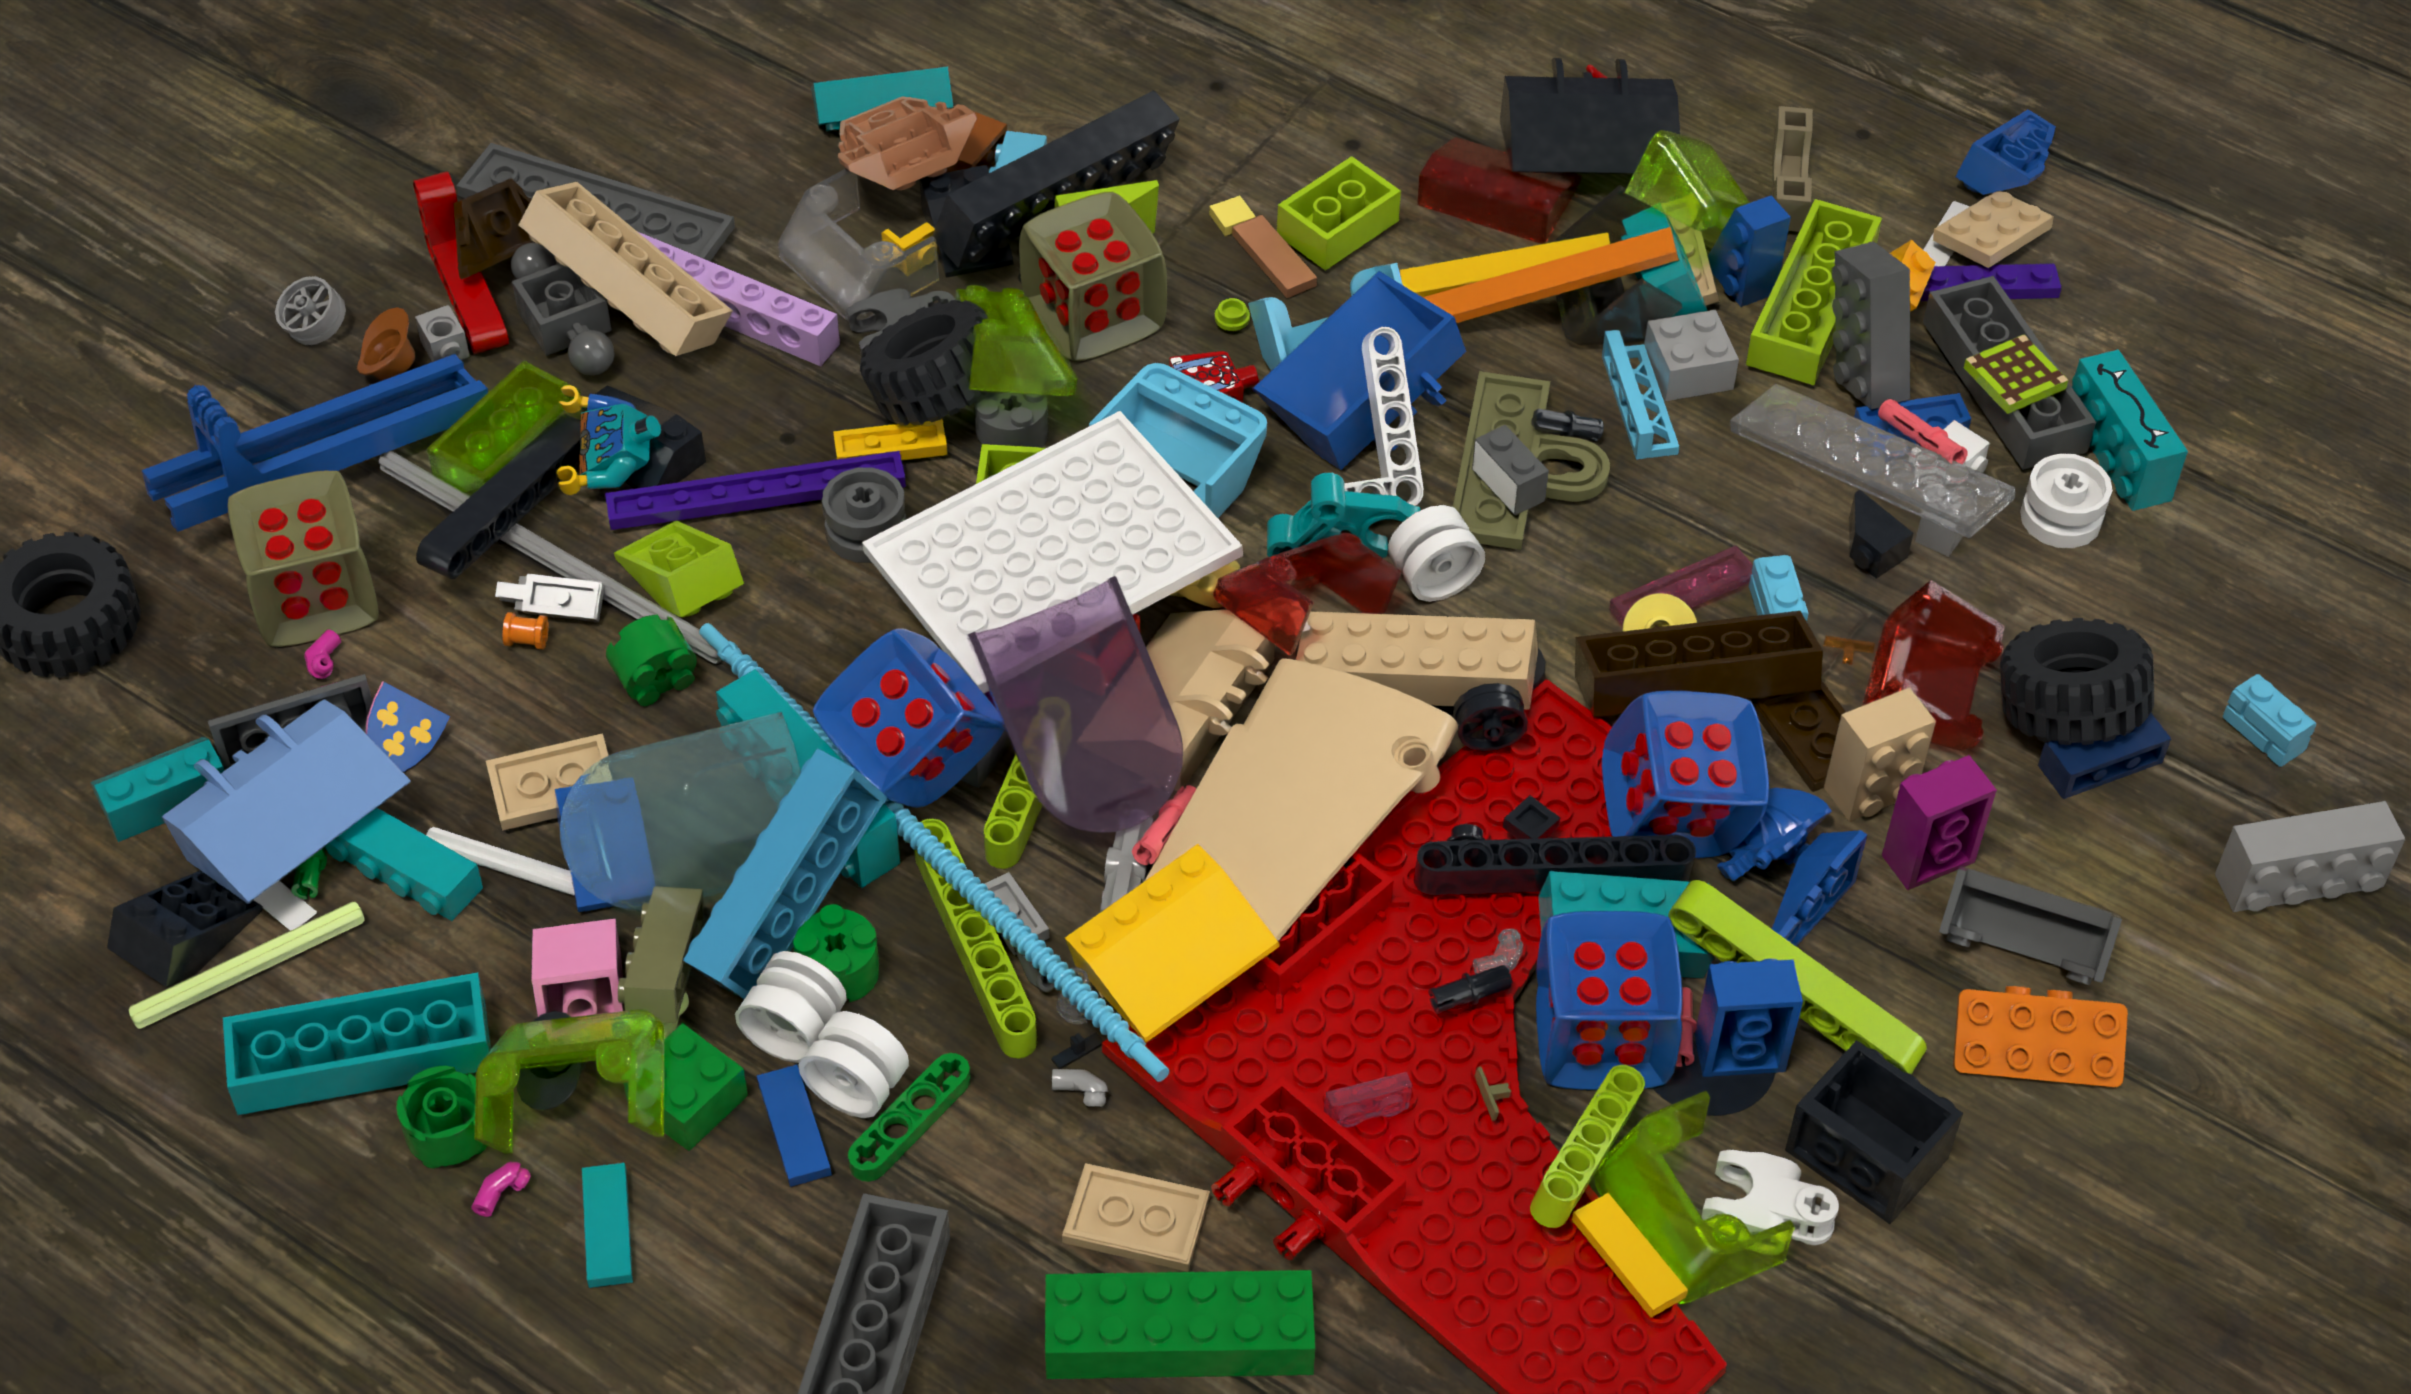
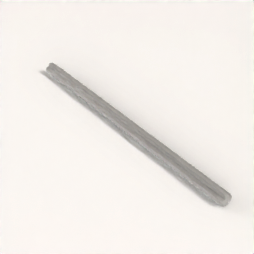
(545, 552)

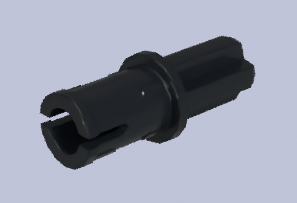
(1568, 424)
(1470, 988)

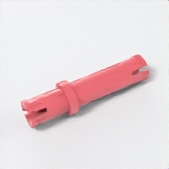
(1921, 432)
(1155, 838)

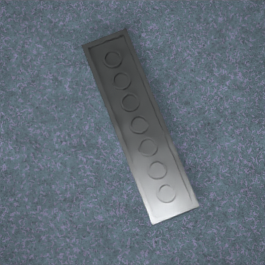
(652, 214)

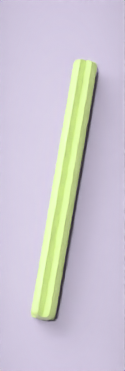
(246, 965)

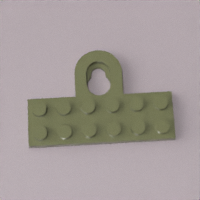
(1512, 402)

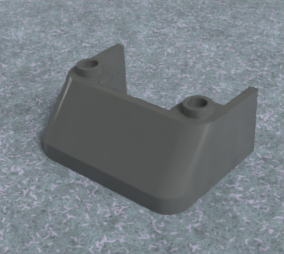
(2031, 924)

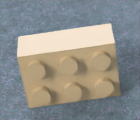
(1878, 751)

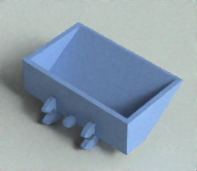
(282, 800)

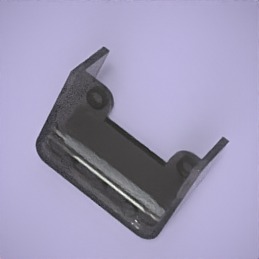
(1605, 305)

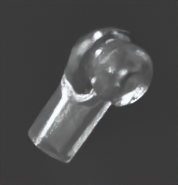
(1506, 953)

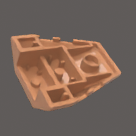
(904, 141)

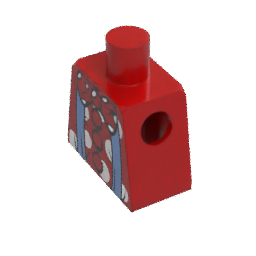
(1217, 372)

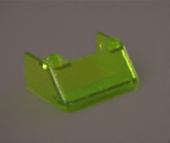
(625, 1048)
(1699, 1251)

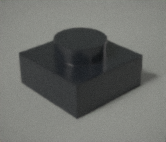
(1531, 820)

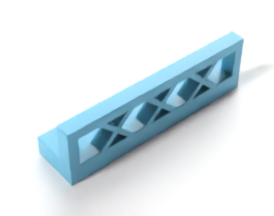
(1633, 403)

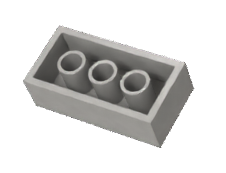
(2309, 856)

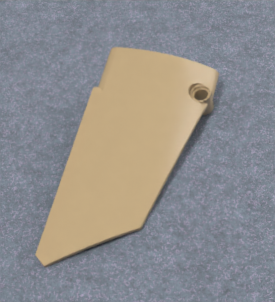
(1308, 783)

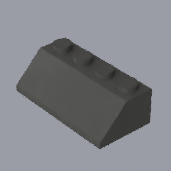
(240, 731)

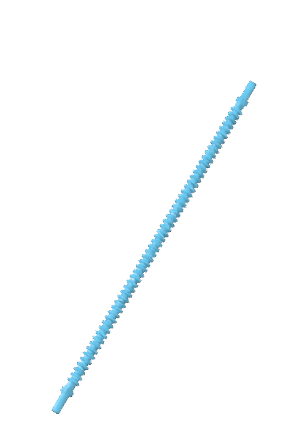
(976, 892)

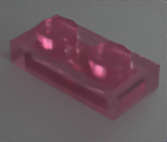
(1369, 1100)

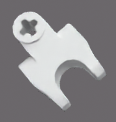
(1773, 1196)

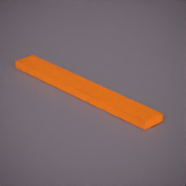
(1558, 276)

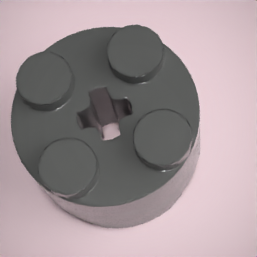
(1012, 419)

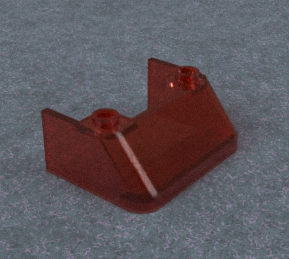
(1269, 594)

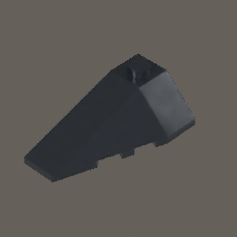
(671, 454)

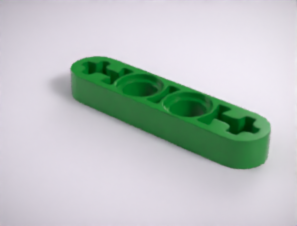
(914, 1119)

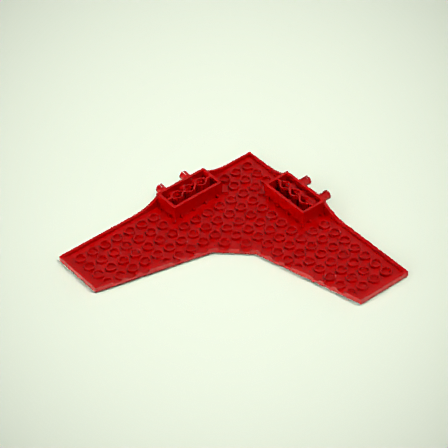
(1440, 1192)

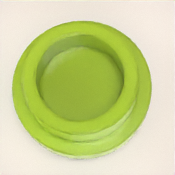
(1232, 315)

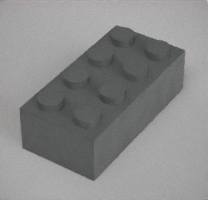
(1872, 324)

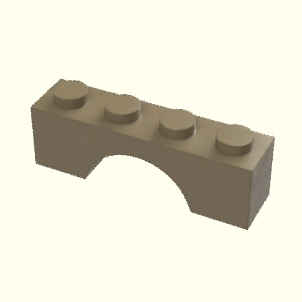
(1791, 163)

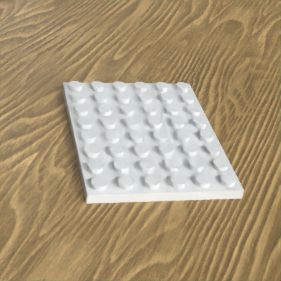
(1049, 534)

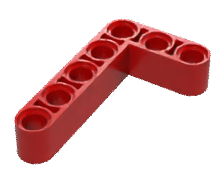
(470, 295)

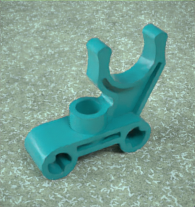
(1333, 511)

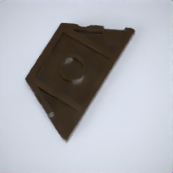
(489, 226)

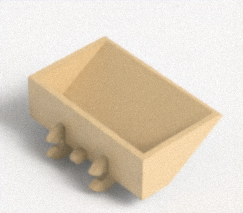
(1207, 672)

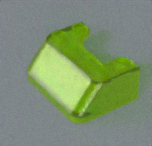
(1015, 347)

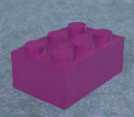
(1938, 821)

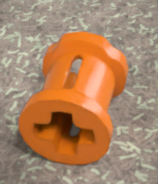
(525, 630)

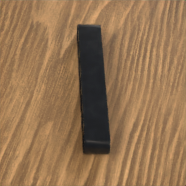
(501, 500)
(1525, 863)

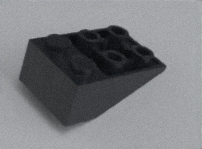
(178, 927)

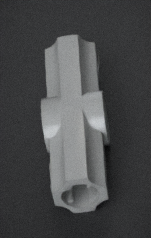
(1121, 868)

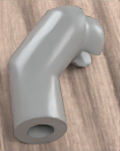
(1081, 1080)

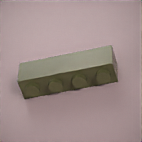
(656, 968)

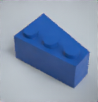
(1751, 250)

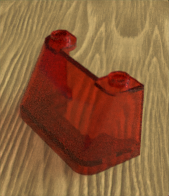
(1937, 650)

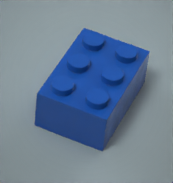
(1748, 1017)

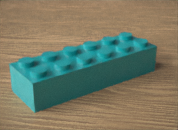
(753, 698)
(354, 1042)

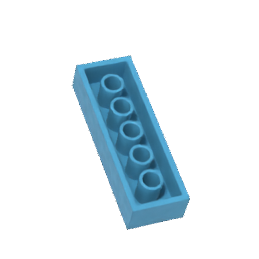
(786, 873)

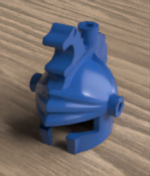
(1779, 833)

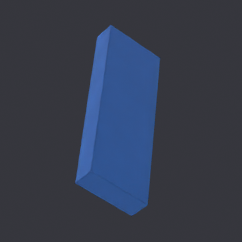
(793, 1125)

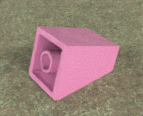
(577, 968)

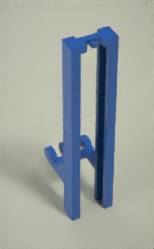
(232, 453)

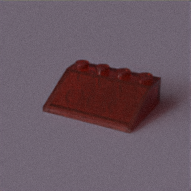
(1482, 189)

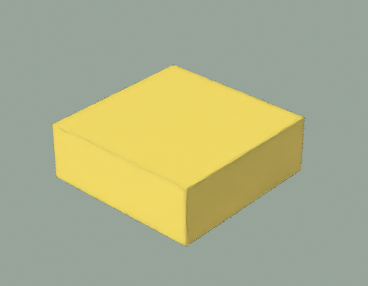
(1230, 213)

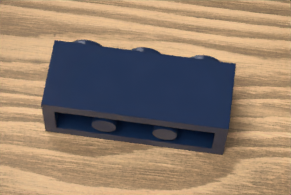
(2085, 767)

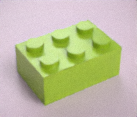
(1338, 213)

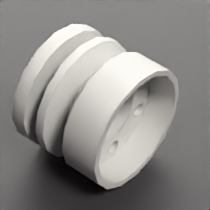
(790, 1005)

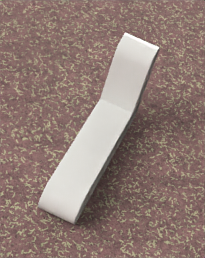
(1386, 436)

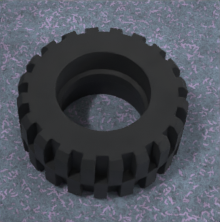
(924, 363)
(77, 636)
(2077, 681)

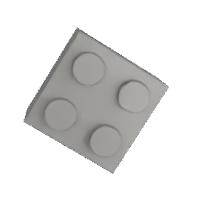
(1691, 355)

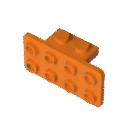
(2040, 1037)

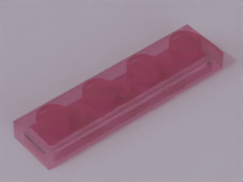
(1693, 583)

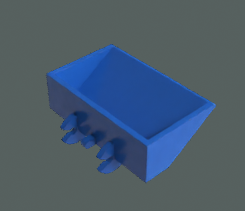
(1323, 381)

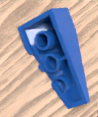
(2008, 155)
(1818, 881)

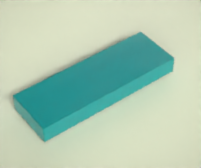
(607, 1225)

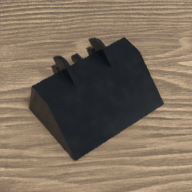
(1584, 120)

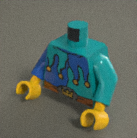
(611, 441)

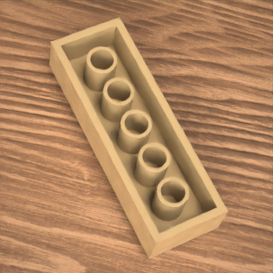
(625, 268)
(1425, 655)

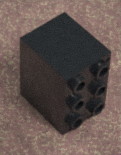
(1873, 1131)

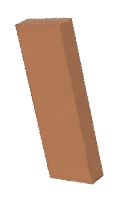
(1274, 256)

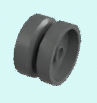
(859, 507)

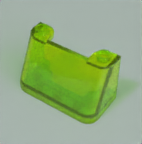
(1686, 182)

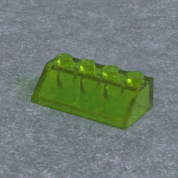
(497, 427)

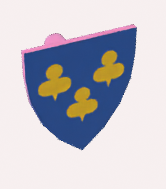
(403, 726)

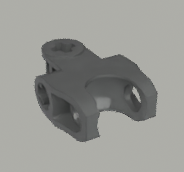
(888, 308)

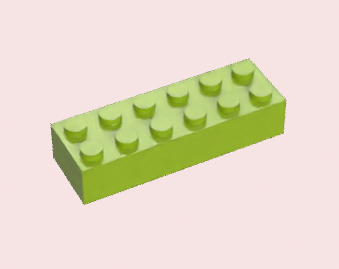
(1798, 316)

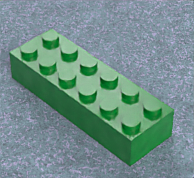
(1179, 1324)

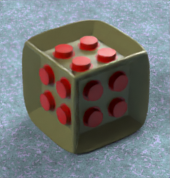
(1094, 275)
(302, 558)

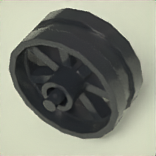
(1494, 717)

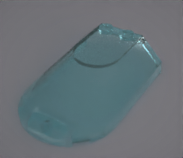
(677, 810)

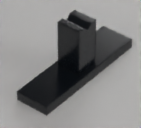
(1078, 1049)

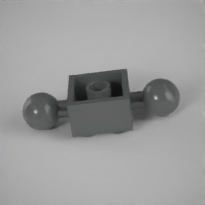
(562, 310)

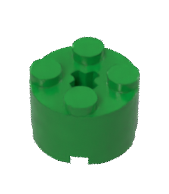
(652, 658)
(844, 945)
(440, 1116)

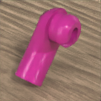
(318, 654)
(494, 1184)

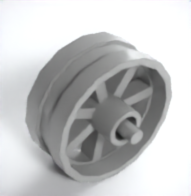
(318, 317)

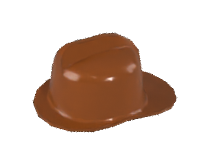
(386, 346)

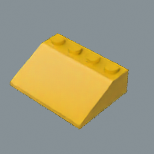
(1171, 943)

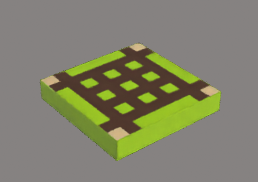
(2015, 374)

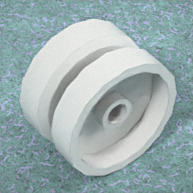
(2066, 500)
(1436, 553)
(854, 1064)

